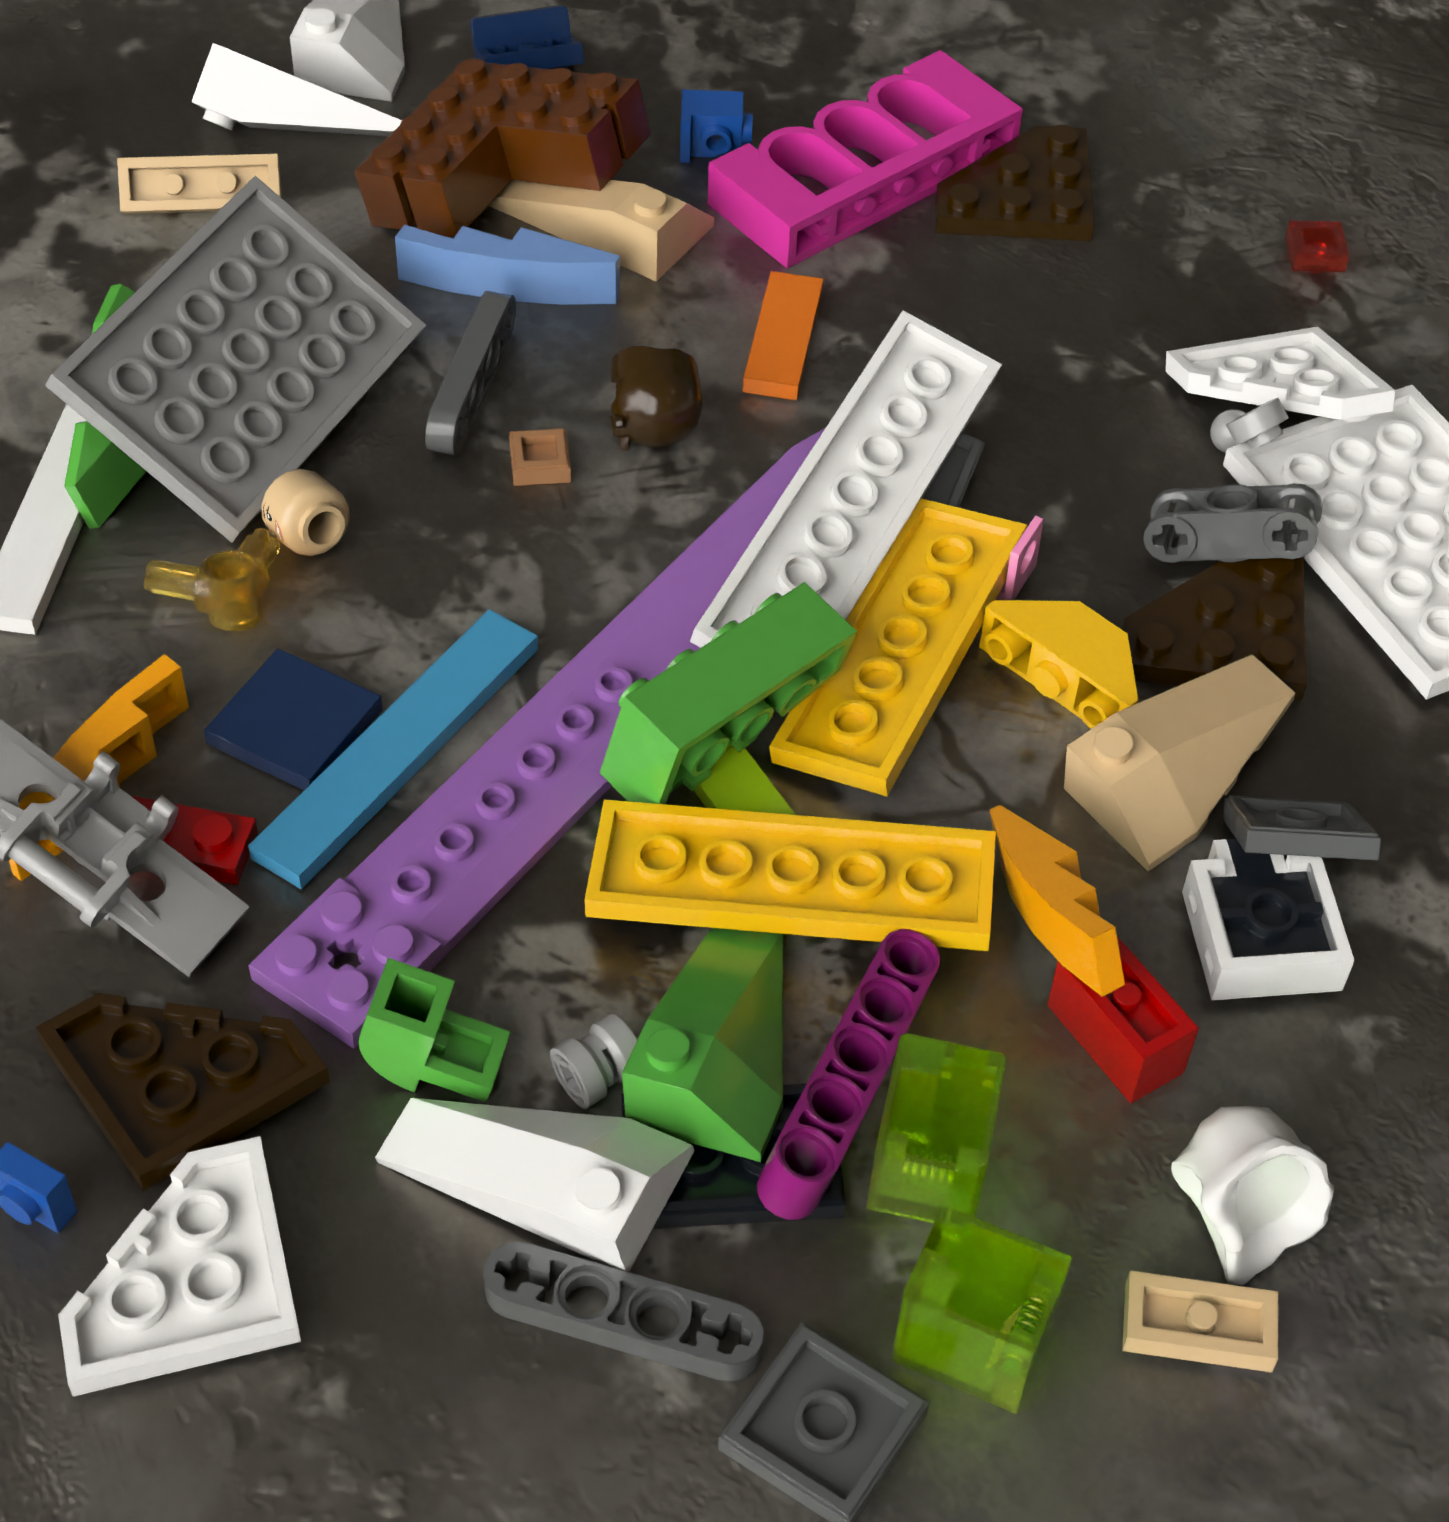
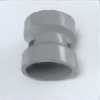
(594, 1062)

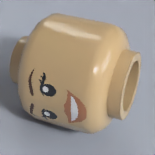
(305, 512)

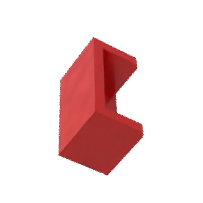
(1131, 1033)

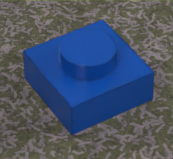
(34, 1190)

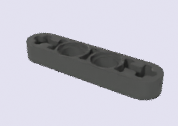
(470, 373)
(627, 1298)

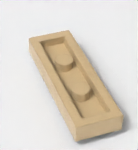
(190, 182)

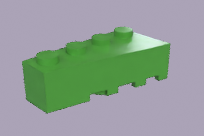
(723, 694)

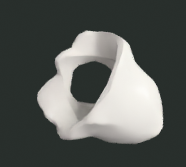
(1253, 1187)

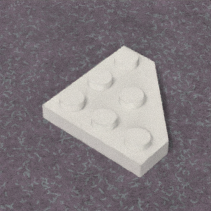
(1297, 366)
(186, 1279)

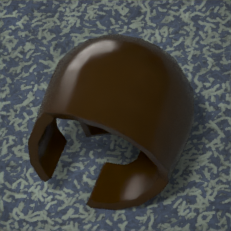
(655, 396)

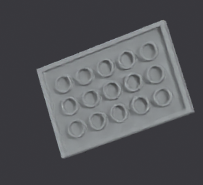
(237, 357)

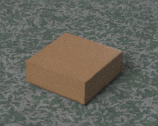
(539, 457)

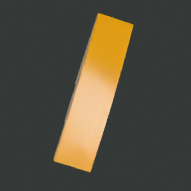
(122, 730)
(1056, 902)

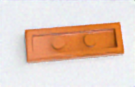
(783, 335)

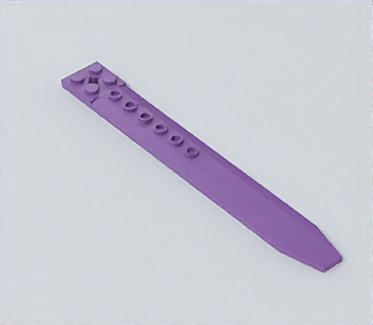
(508, 799)

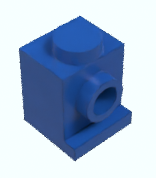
(713, 123)

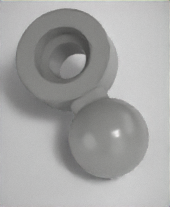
(1254, 427)

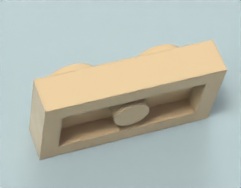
(1201, 1321)

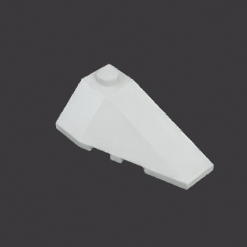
(350, 47)
(266, 98)
(555, 1173)

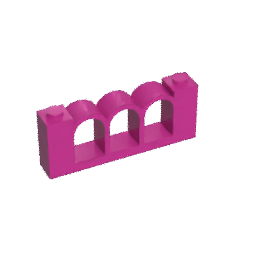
(792, 223)

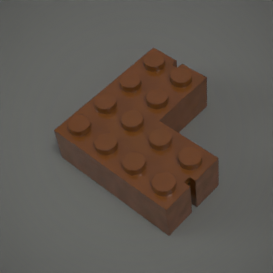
(496, 128)

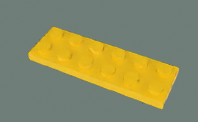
(906, 649)
(791, 874)

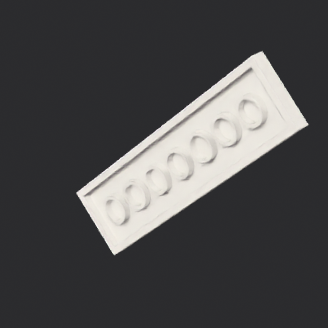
(860, 475)

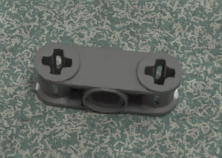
(1233, 523)

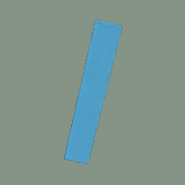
(392, 749)

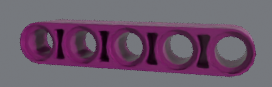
(847, 1075)

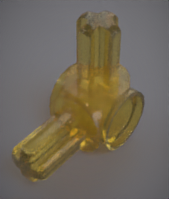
(224, 585)

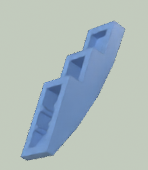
(528, 266)

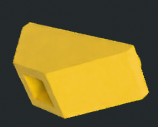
(1064, 654)

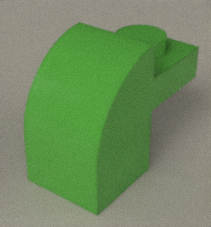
(416, 1038)

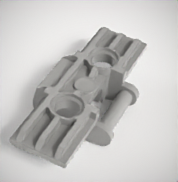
(113, 840)

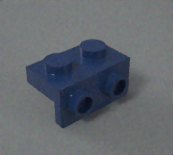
(527, 37)

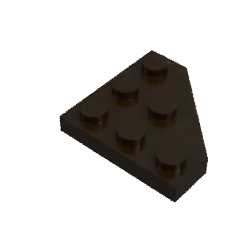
(1023, 189)
(1222, 619)
(177, 1075)

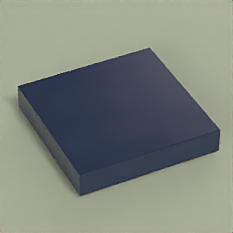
(293, 719)

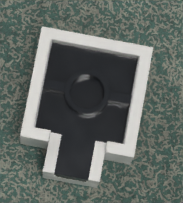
(1265, 924)

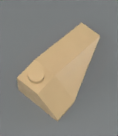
(622, 219)
(1171, 758)

